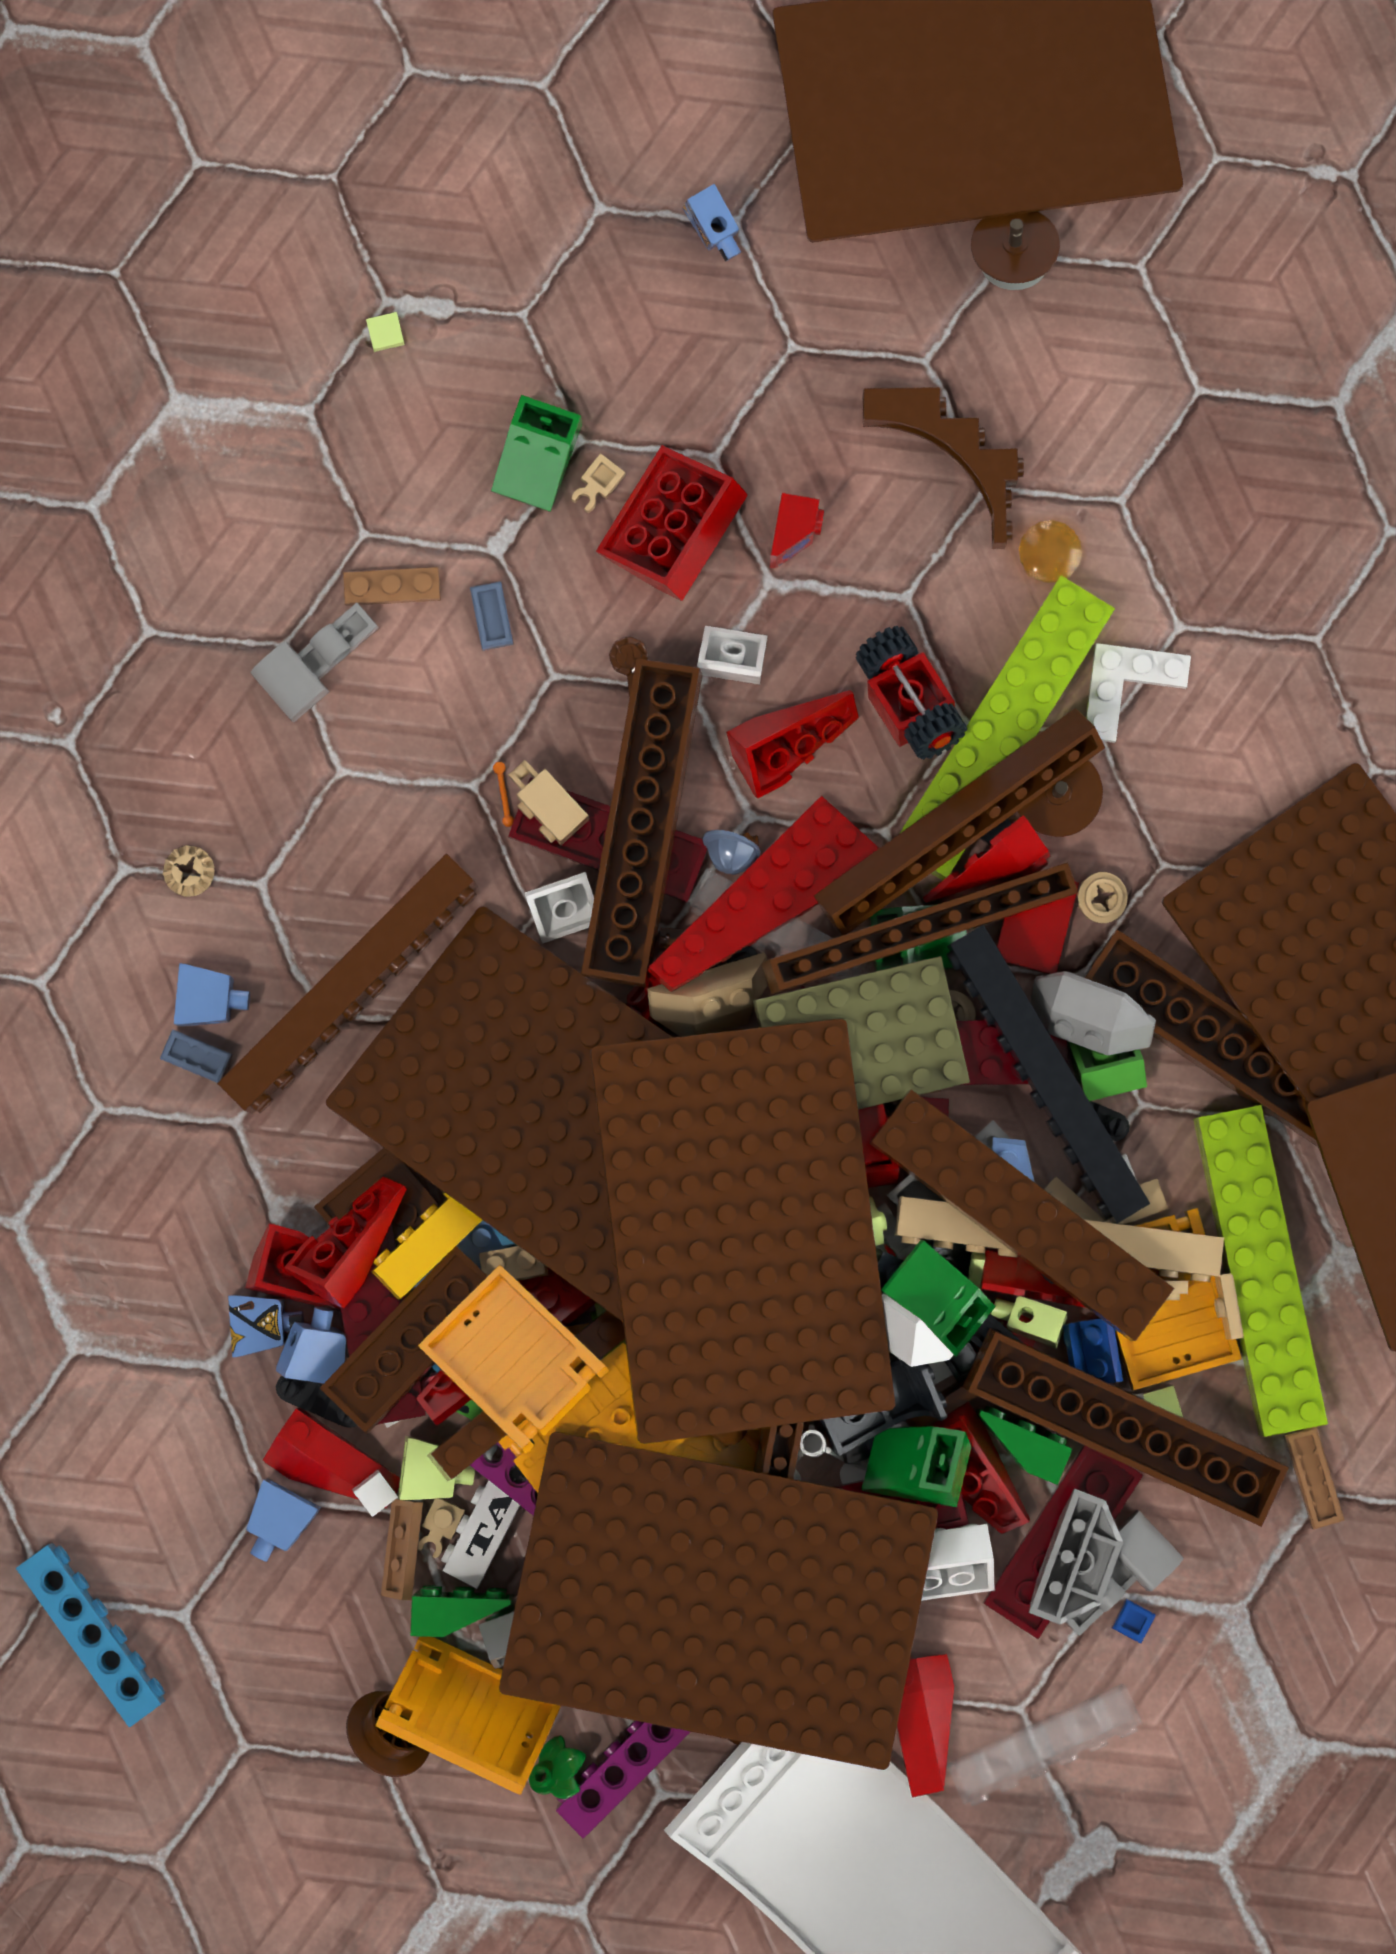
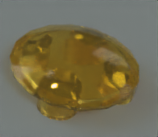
(1050, 551)

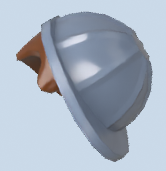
(731, 851)

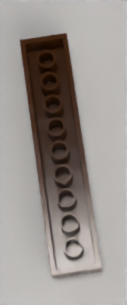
(642, 823)
(348, 985)
(1201, 1029)
(1021, 1215)
(1125, 1427)

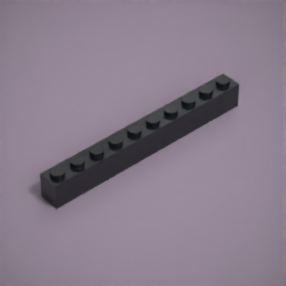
(1047, 1074)

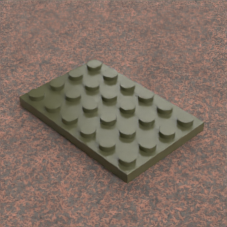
(896, 1024)

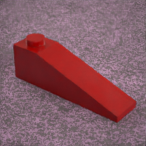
(780, 741)
(986, 1479)
(926, 1723)

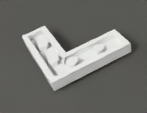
(1118, 664)

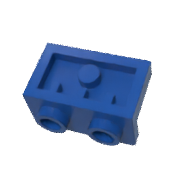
(1093, 1349)

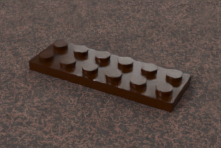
(390, 1358)

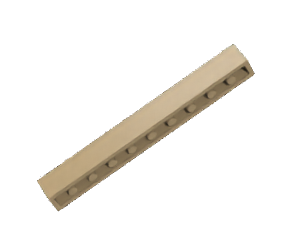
(1154, 1248)

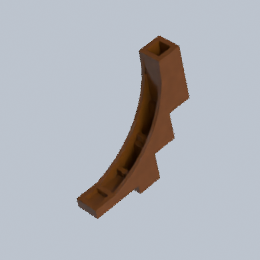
(920, 413)

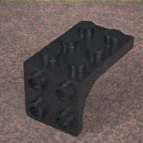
(913, 1395)

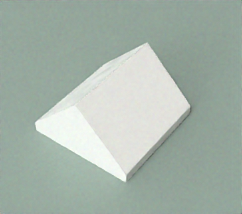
(732, 654)
(561, 907)
(910, 1337)

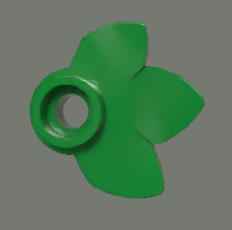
(560, 1768)

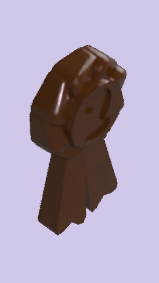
(624, 656)

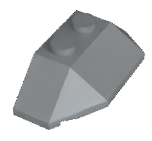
(1091, 1014)
(1077, 1560)

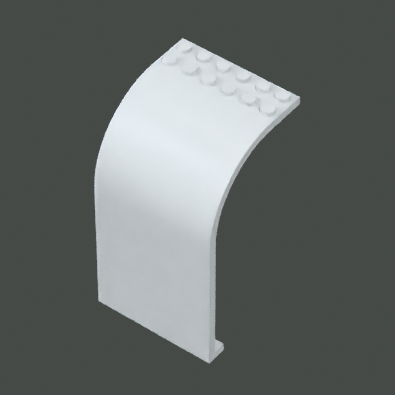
(855, 1860)

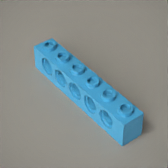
(35, 1573)

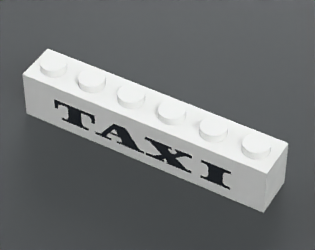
(481, 1532)

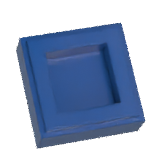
(1133, 1621)

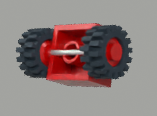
(909, 694)

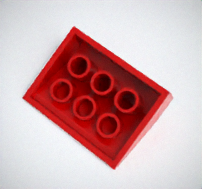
(672, 522)

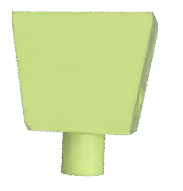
(1045, 1326)
(420, 1476)

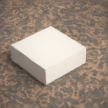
(374, 1493)

